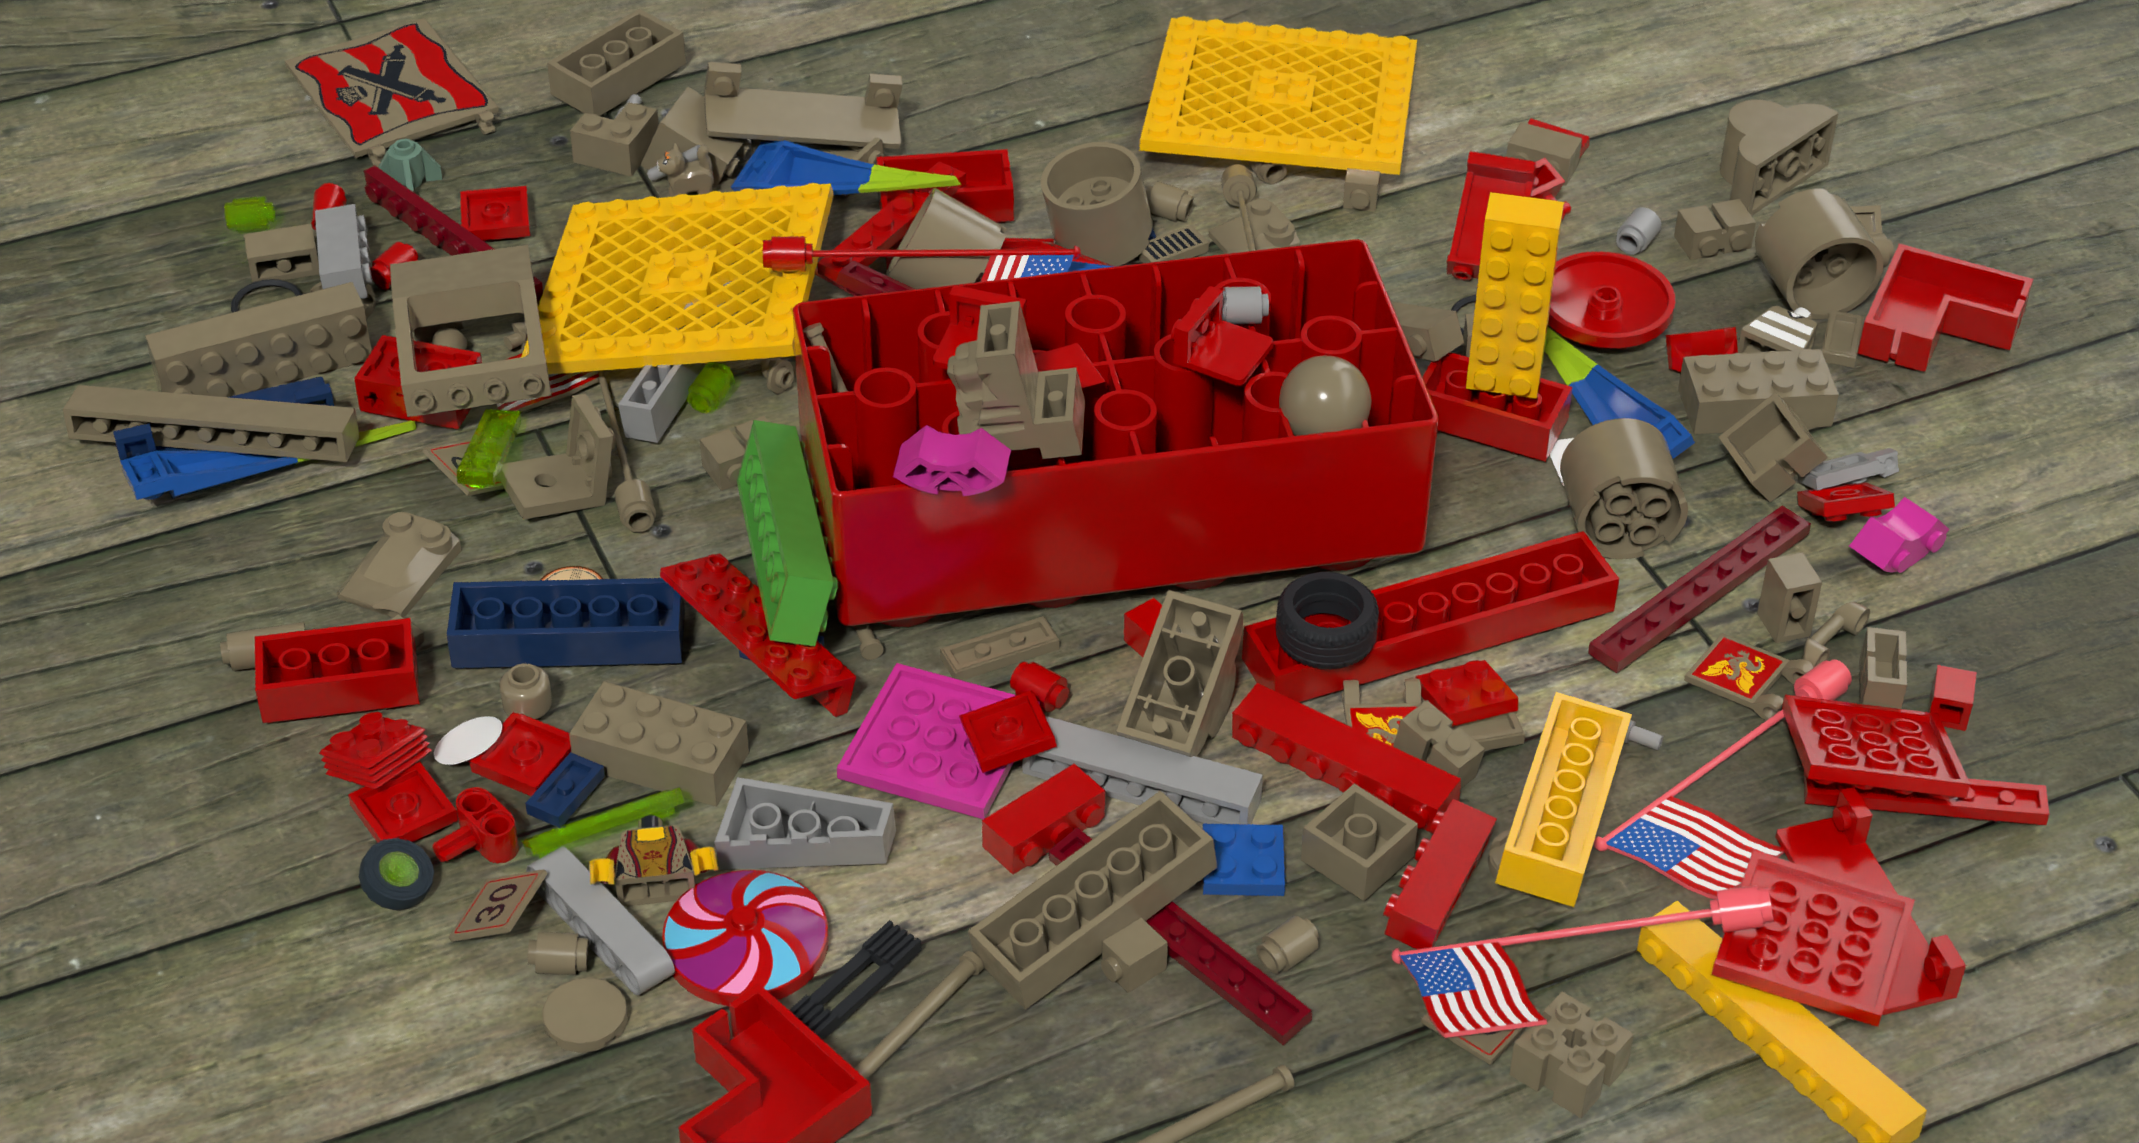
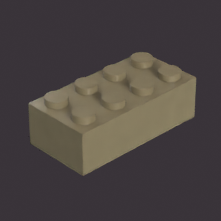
(616, 63)
(1729, 386)
(661, 742)

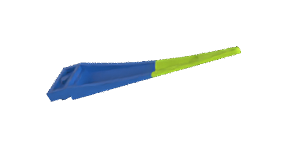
(796, 165)
(1607, 397)
(203, 469)

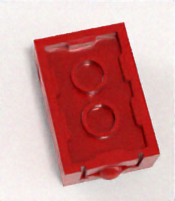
(380, 381)

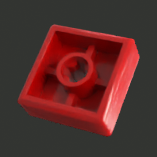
(375, 750)

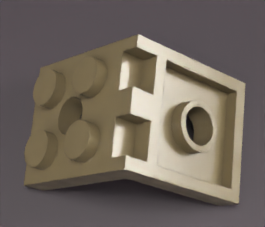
(575, 478)

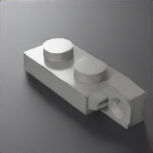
(1852, 469)

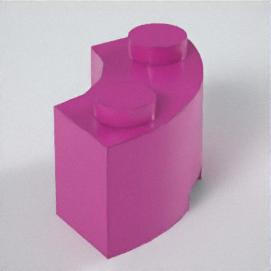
(952, 462)
(1900, 537)

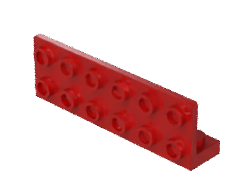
(737, 612)
(1840, 848)

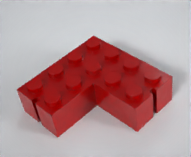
(987, 184)
(1936, 295)
(777, 1078)

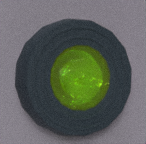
(396, 874)

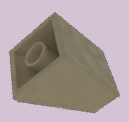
(687, 128)

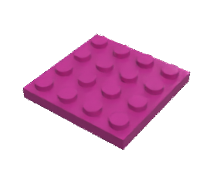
(918, 746)

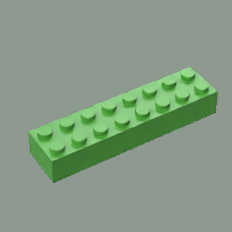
(785, 534)

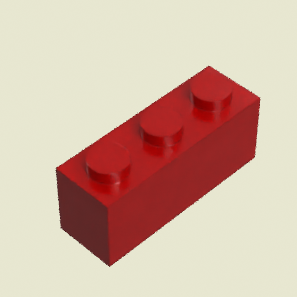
(1042, 818)

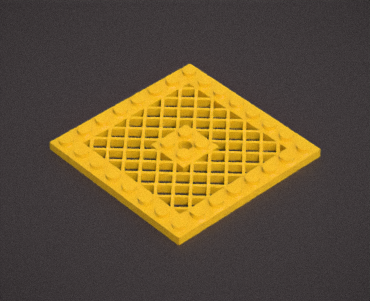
(1276, 77)
(621, 236)

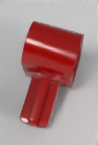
(483, 825)

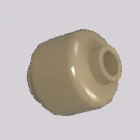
(526, 691)

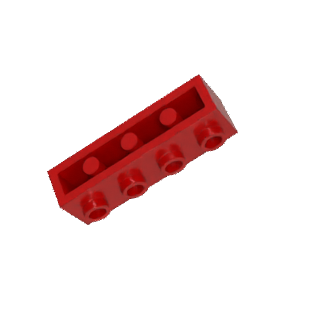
(1440, 875)

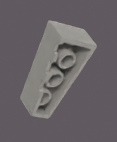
(801, 828)

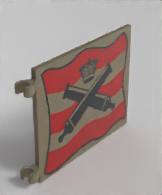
(392, 88)

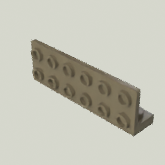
(801, 115)

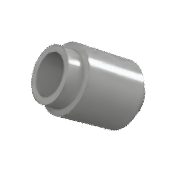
(1638, 230)
(1244, 305)

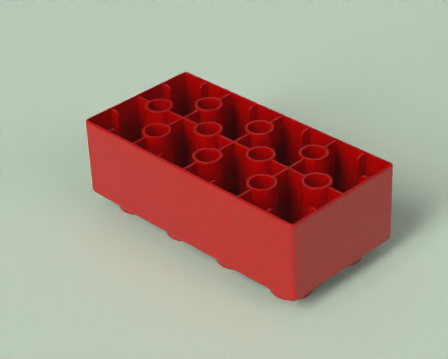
(1174, 467)

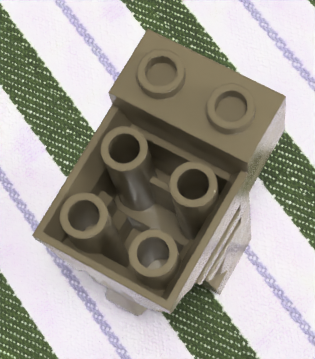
(1008, 395)

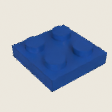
(1247, 860)

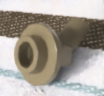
(778, 374)

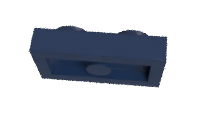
(565, 790)

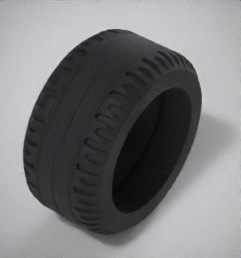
(1321, 645)

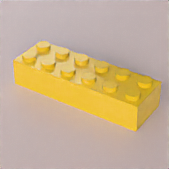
(1514, 294)
(1563, 799)

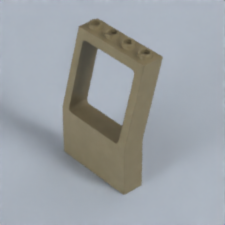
(462, 290)

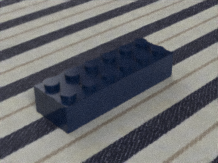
(565, 623)

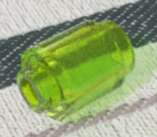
(249, 213)
(710, 387)

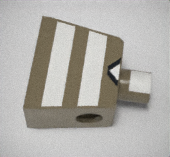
(1779, 331)

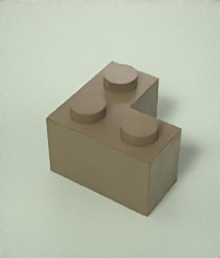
(615, 143)

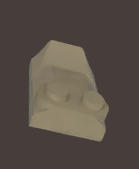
(401, 565)

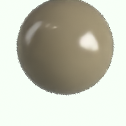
(1325, 396)

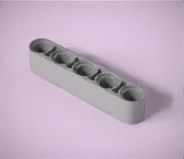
(600, 917)

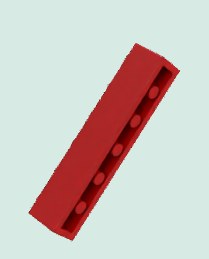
(1342, 755)

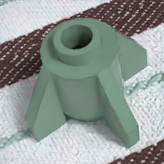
(409, 164)

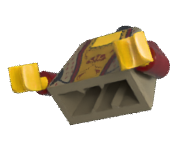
(652, 864)

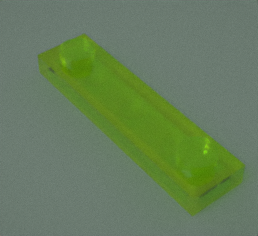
(488, 448)
(658, 804)

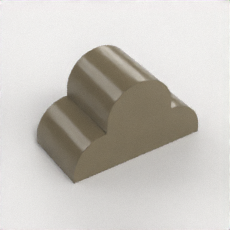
(1774, 149)
(1184, 676)

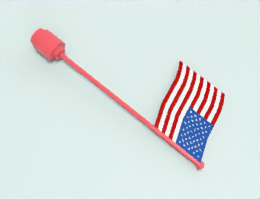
(1695, 844)
(1479, 988)

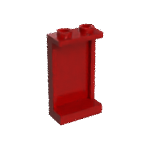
(1484, 175)

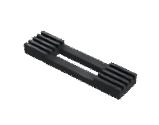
(886, 948)

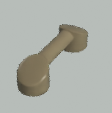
(1849, 617)

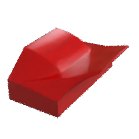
(1697, 343)

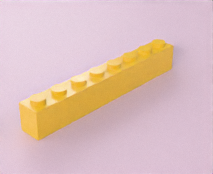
(1784, 1036)

